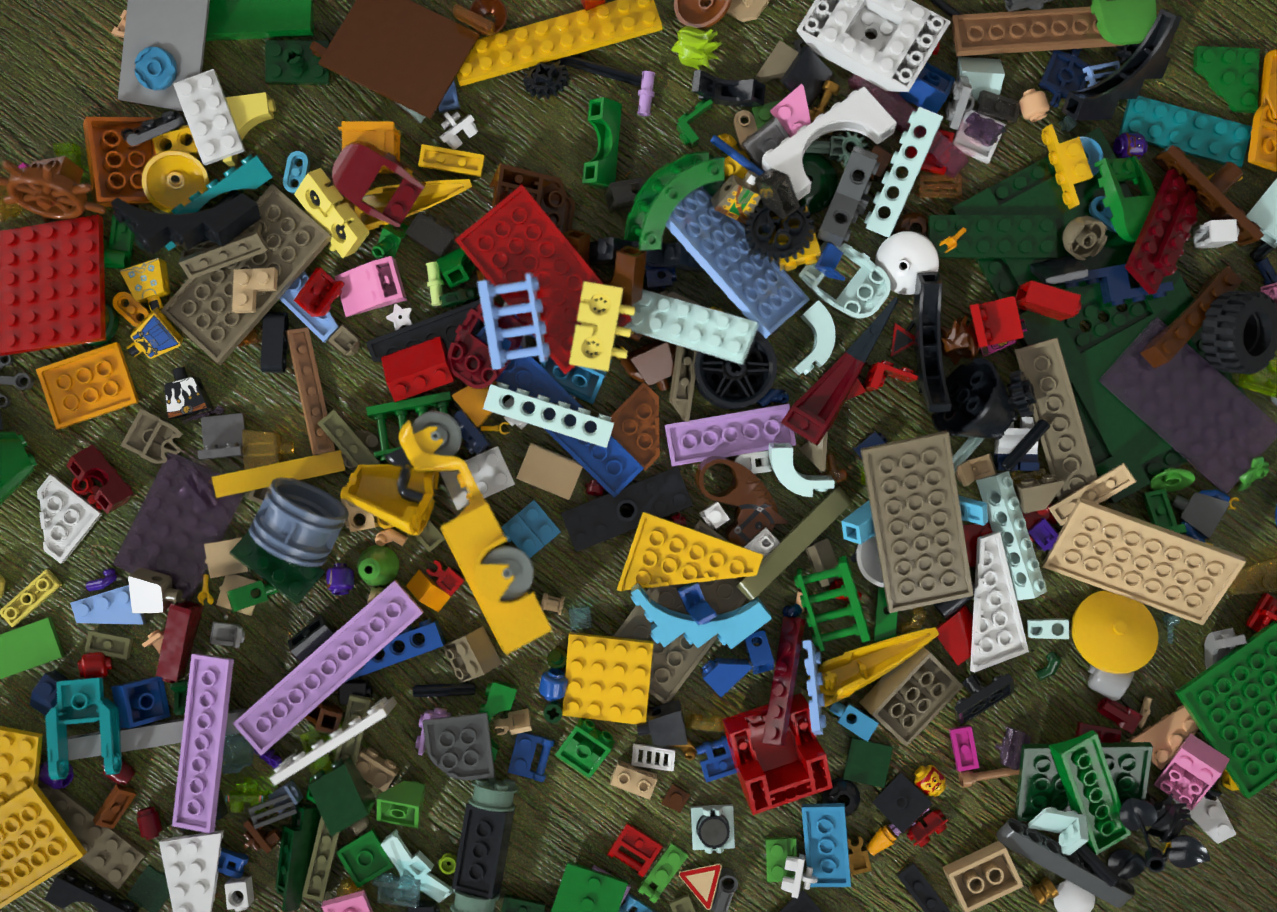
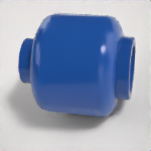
(553, 684)

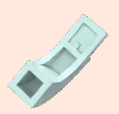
(823, 329)
(782, 464)

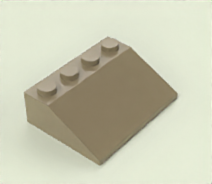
(911, 695)

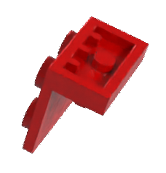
(996, 321)
(878, 371)

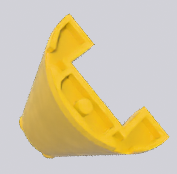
(376, 492)

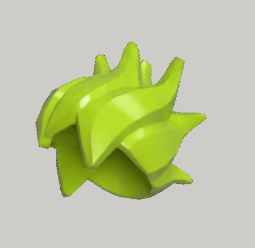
(695, 46)

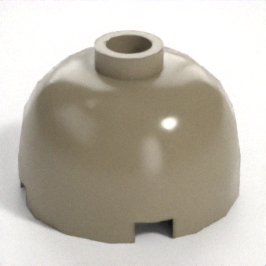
(1084, 237)

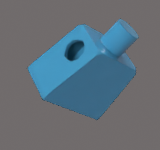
(862, 725)

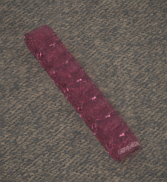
(944, 151)

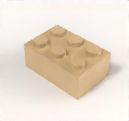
(982, 876)

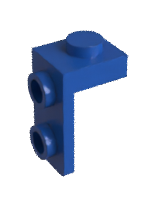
(696, 604)

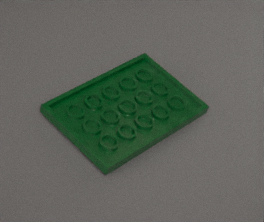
(1042, 788)

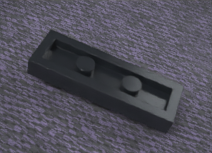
(921, 889)

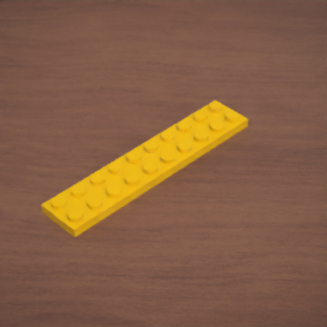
(559, 38)

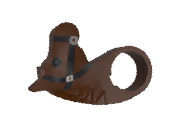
(753, 501)

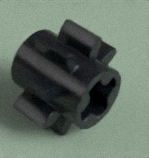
(1125, 52)

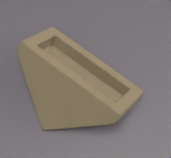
(816, 454)

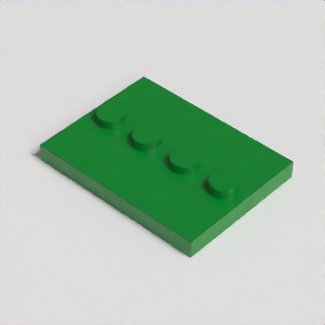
(588, 891)

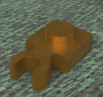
(858, 857)

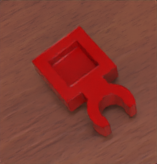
(448, 579)

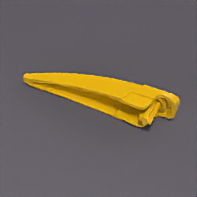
(431, 195)
(868, 663)

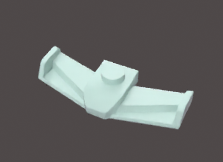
(416, 866)

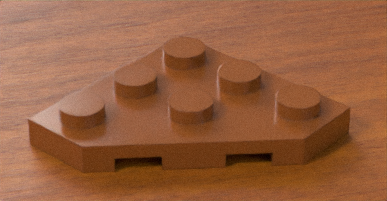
(638, 425)

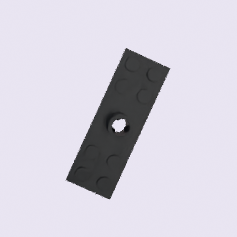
(602, 518)

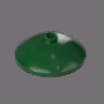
(823, 182)

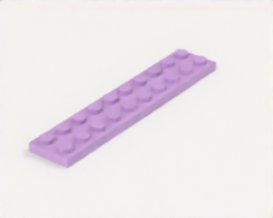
(328, 667)

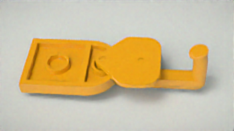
(1264, 128)

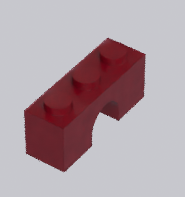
(92, 464)

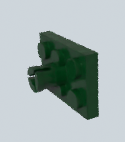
(293, 63)

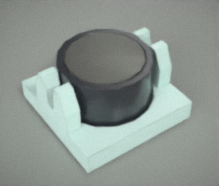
(712, 829)

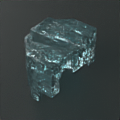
(236, 754)

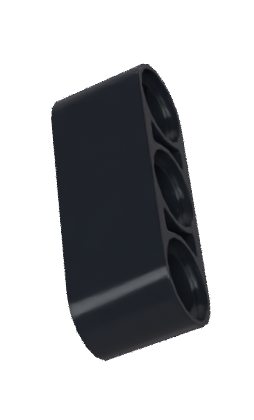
(274, 342)

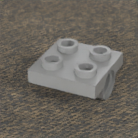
(958, 106)

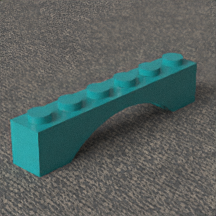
(248, 176)

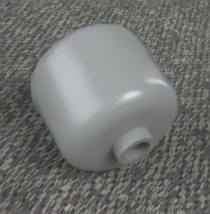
(1109, 684)

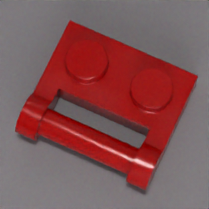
(637, 843)

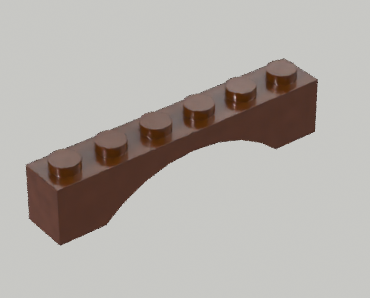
(1178, 333)

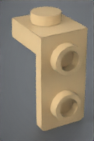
(975, 469)

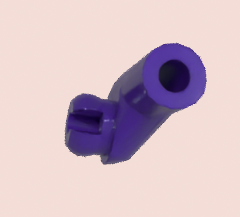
(98, 584)

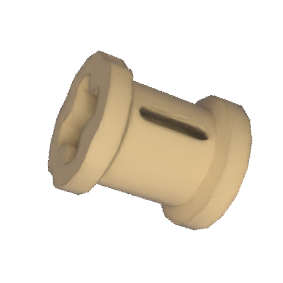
(552, 603)

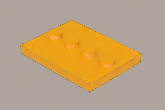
(87, 385)

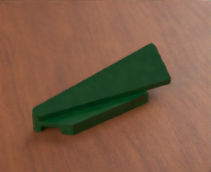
(296, 854)

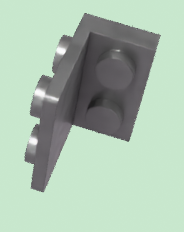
(222, 436)

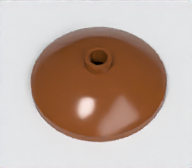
(699, 14)

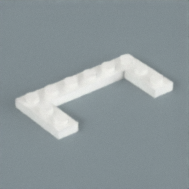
(298, 761)

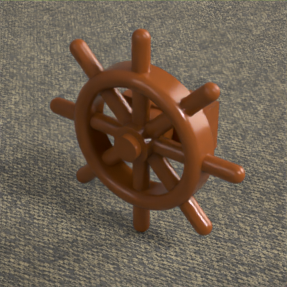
(49, 189)

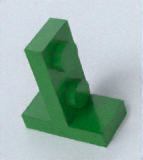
(1161, 511)

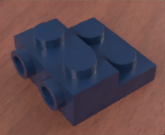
(474, 437)

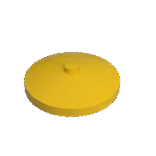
(1114, 632)

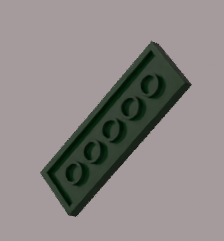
(995, 236)

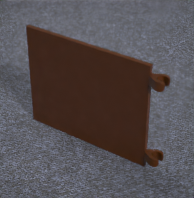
(399, 52)

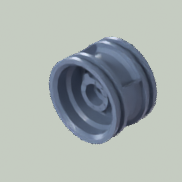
(298, 522)

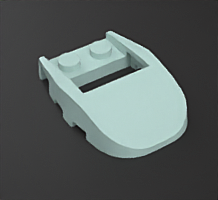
(862, 294)

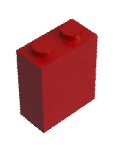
(1047, 300)

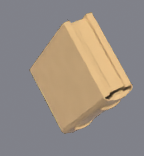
(549, 471)

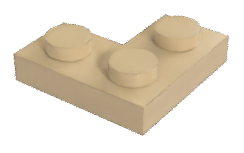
(247, 284)

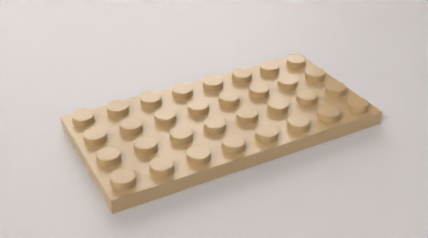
(1143, 561)

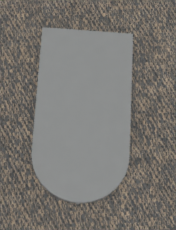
(165, 24)

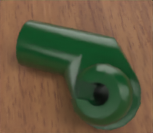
(1051, 668)

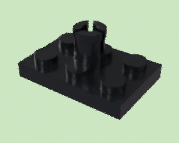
(982, 697)

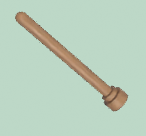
(968, 778)

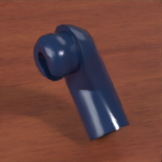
(774, 395)

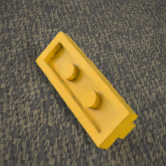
(451, 160)

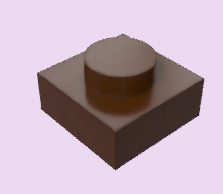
(675, 797)

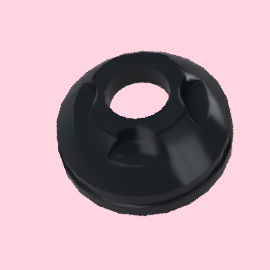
(841, 787)

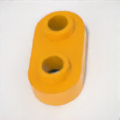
(132, 311)

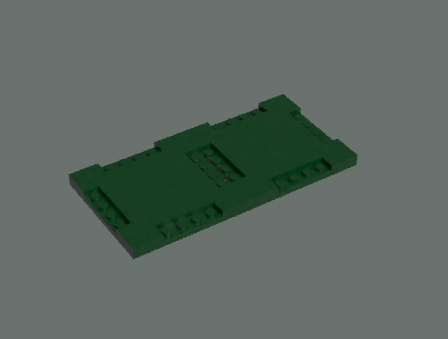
(1110, 426)

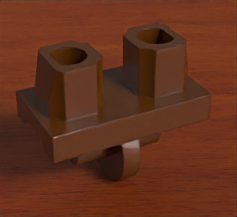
(259, 838)

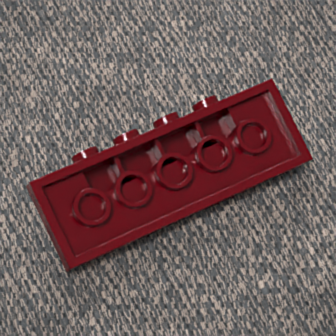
(1163, 233)

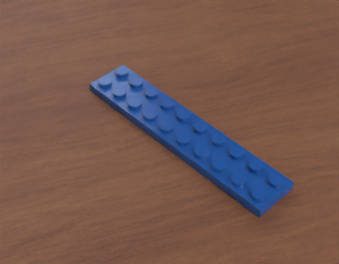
(609, 466)

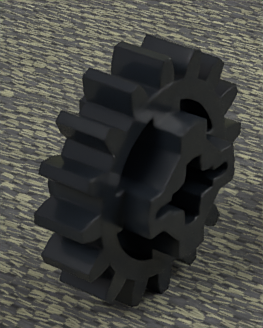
(546, 79)
(1021, 393)

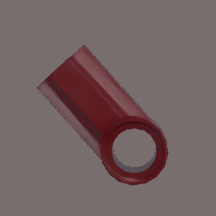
(1123, 716)

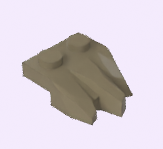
(151, 437)

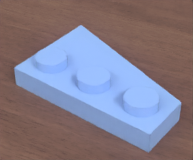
(107, 608)

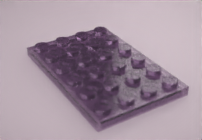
(170, 534)

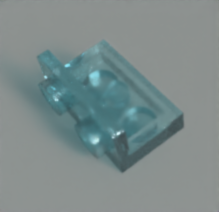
(398, 890)

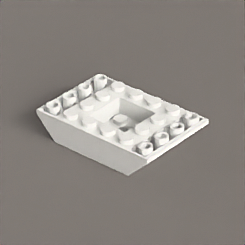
(892, 60)

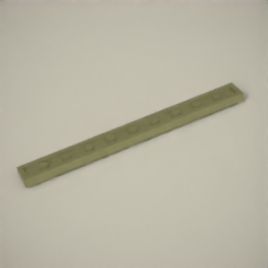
(325, 845)

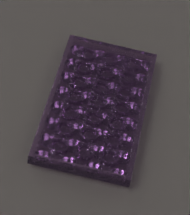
(1192, 409)

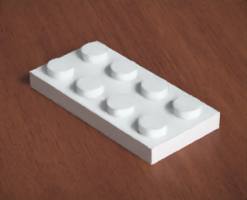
(209, 117)

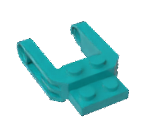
(82, 703)

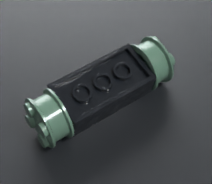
(484, 845)

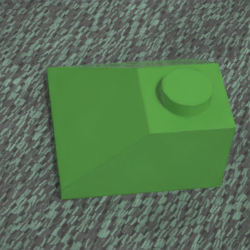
(401, 804)

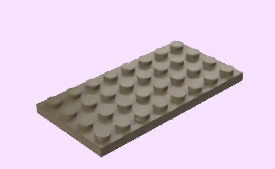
(205, 303)
(917, 521)
(678, 659)

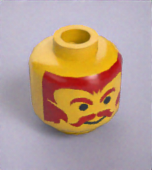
(929, 780)

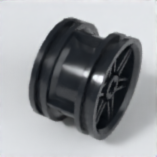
(748, 393)

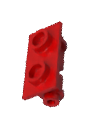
(922, 834)

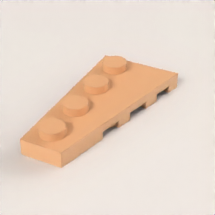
(1167, 735)

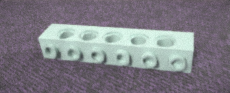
(921, 118)
(495, 404)
(1007, 518)

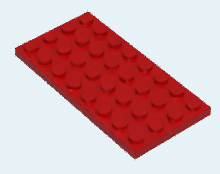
(523, 240)

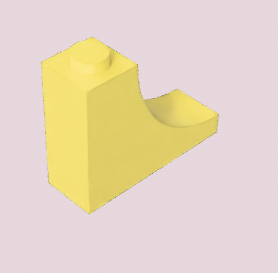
(247, 113)

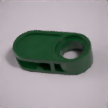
(460, 297)

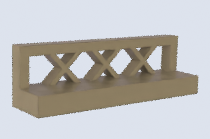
(210, 256)

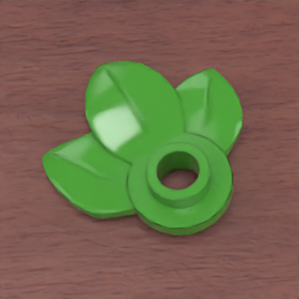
(1258, 469)

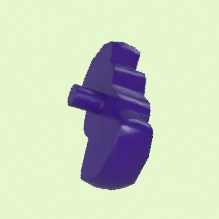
(270, 758)

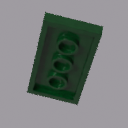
(288, 578)

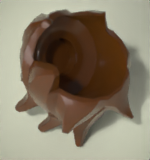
(959, 340)

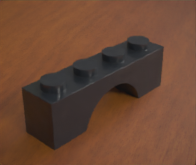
(70, 888)

